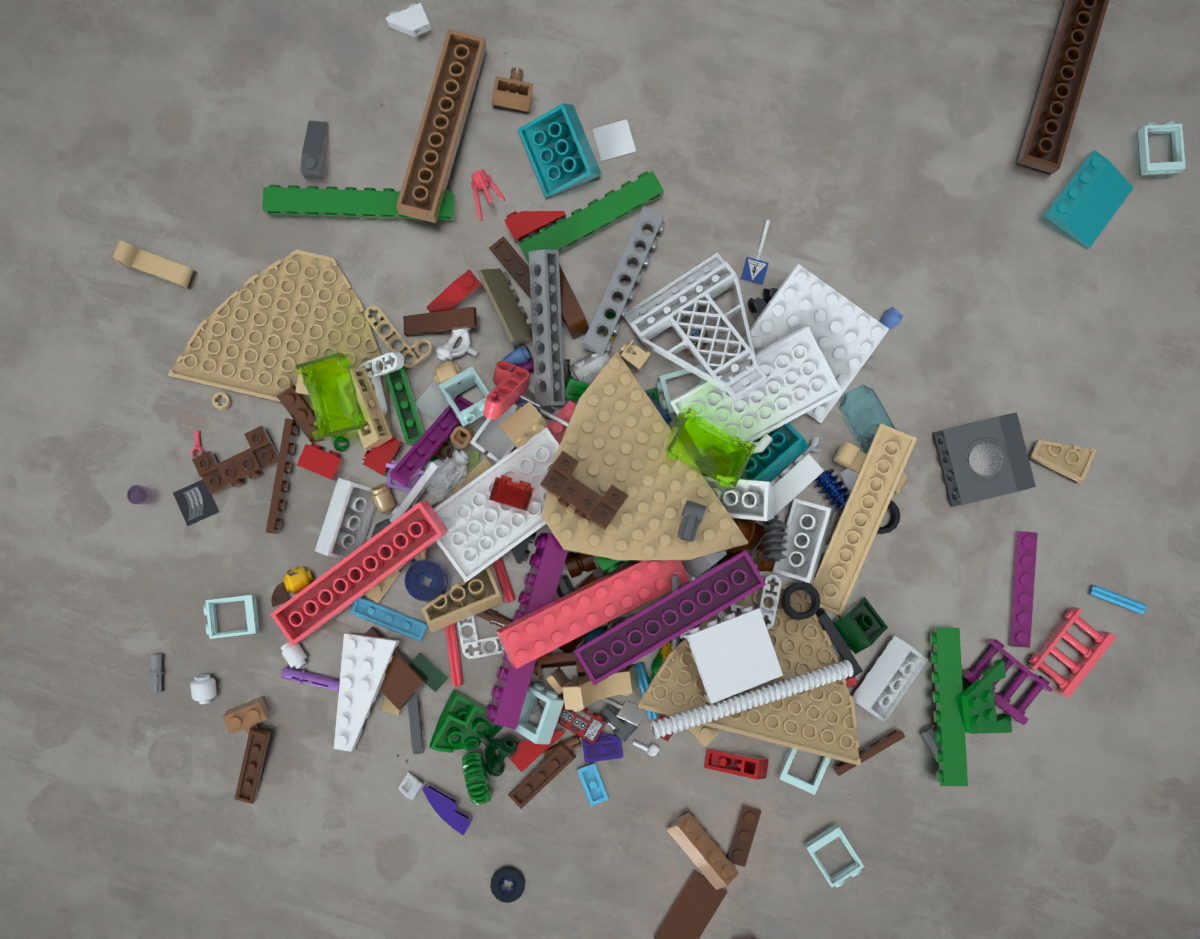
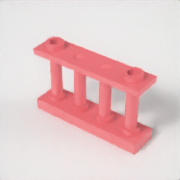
(1090, 655)

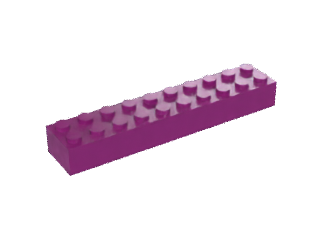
(539, 591)
(669, 617)

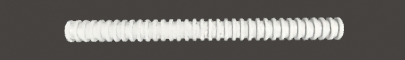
(753, 698)

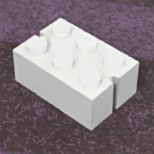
(493, 439)

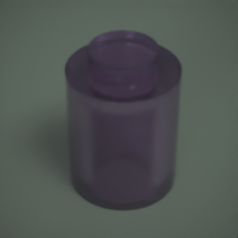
(140, 495)

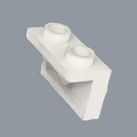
(590, 366)

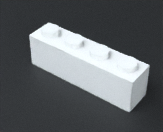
(794, 480)

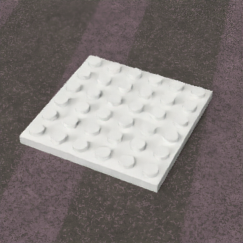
(839, 327)

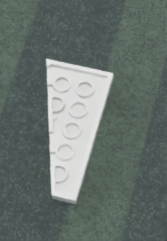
(360, 680)

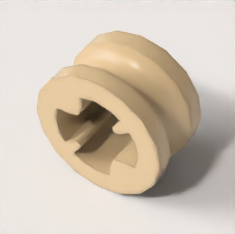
(216, 396)

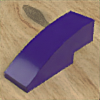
(446, 808)

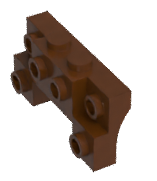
(238, 467)
(579, 496)

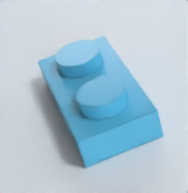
(592, 784)

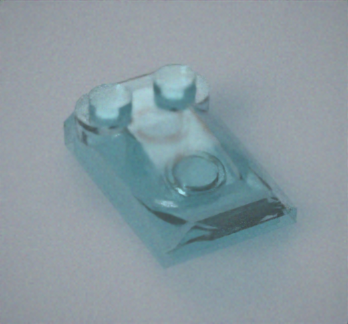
(864, 414)

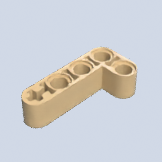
(152, 264)
(394, 336)
(852, 459)

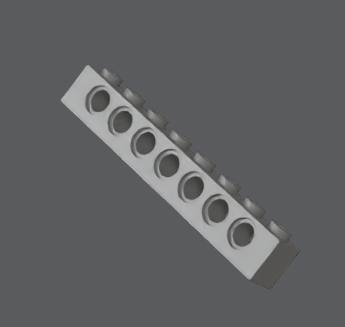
(647, 219)
(547, 327)

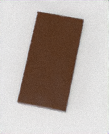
(400, 679)
(691, 909)

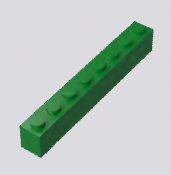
(595, 216)
(949, 711)

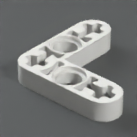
(377, 373)
(769, 613)
(473, 639)

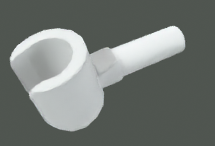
(815, 445)
(652, 750)

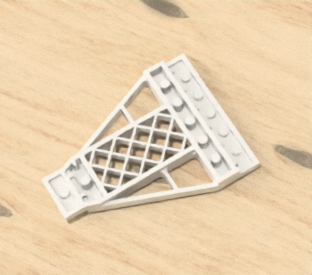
(682, 299)

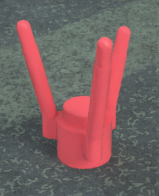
(482, 181)

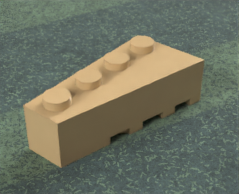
(463, 601)

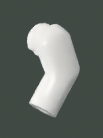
(762, 444)

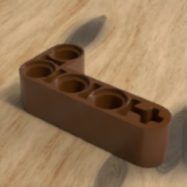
(570, 309)

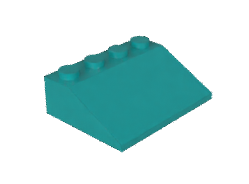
(559, 150)
(1089, 199)
(779, 454)

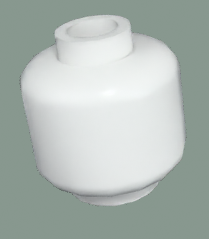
(203, 688)

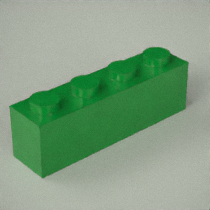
(405, 405)

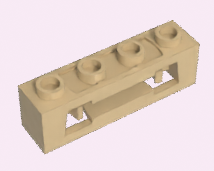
(371, 410)

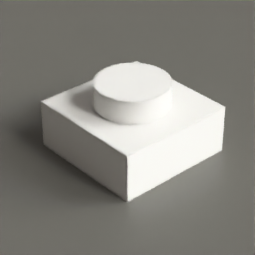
(410, 786)

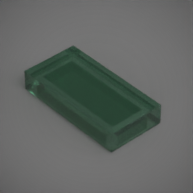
(429, 672)

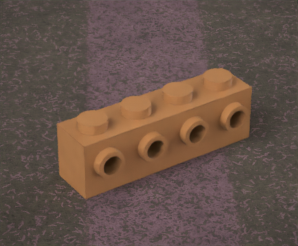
(702, 851)

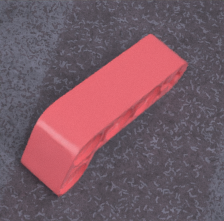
(510, 383)

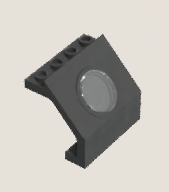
(984, 459)

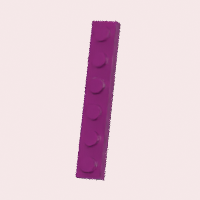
(428, 443)
(1023, 589)

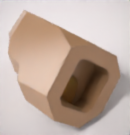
(462, 436)

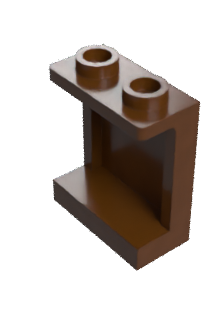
(558, 660)

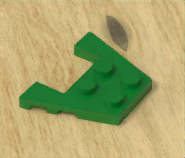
(979, 704)

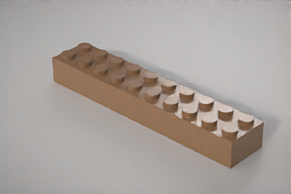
(441, 126)

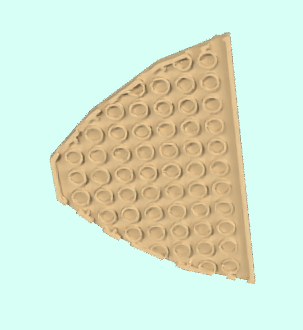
(276, 321)
(622, 444)
(810, 721)

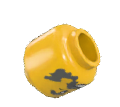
(297, 579)

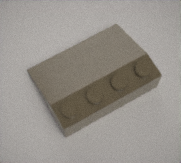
(505, 304)

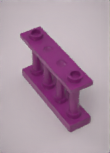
(1003, 700)

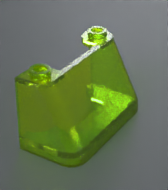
(332, 396)
(708, 448)

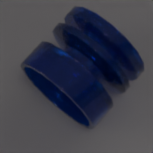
(416, 576)

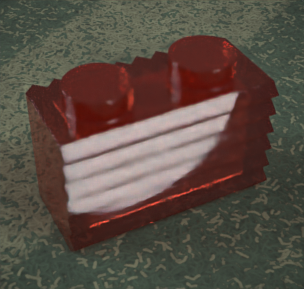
(511, 493)

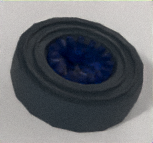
(511, 875)

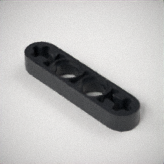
(837, 640)

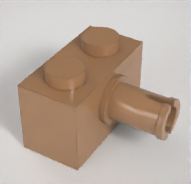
(512, 92)
(246, 715)

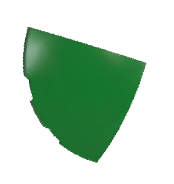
(462, 725)

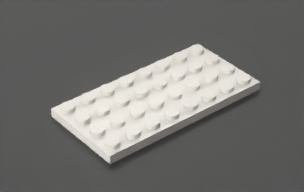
(796, 385)
(487, 529)

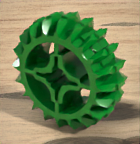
(476, 778)

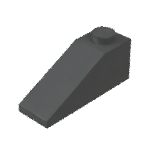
(314, 150)

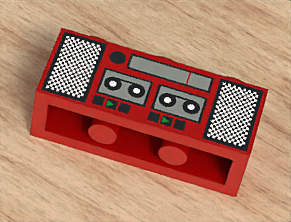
(582, 723)

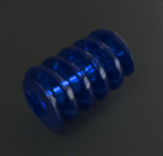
(833, 488)

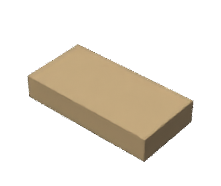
(557, 680)

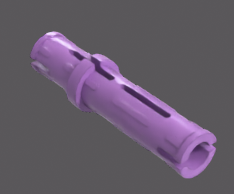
(302, 676)

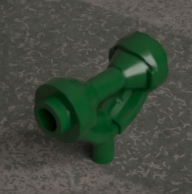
(506, 748)

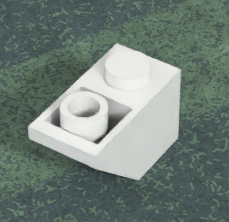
(409, 21)

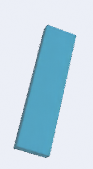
(389, 618)

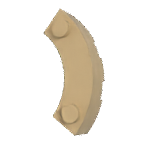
(583, 693)

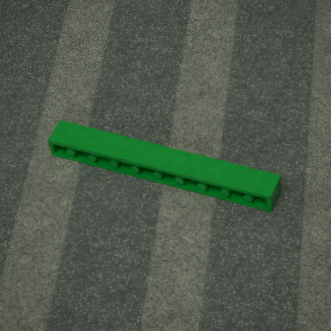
(342, 202)

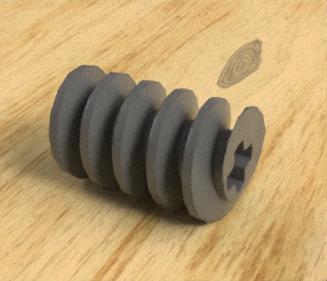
(773, 537)

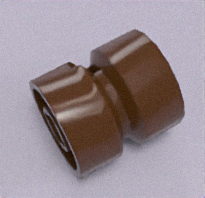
(579, 562)

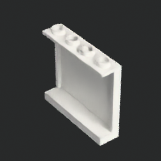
(733, 654)

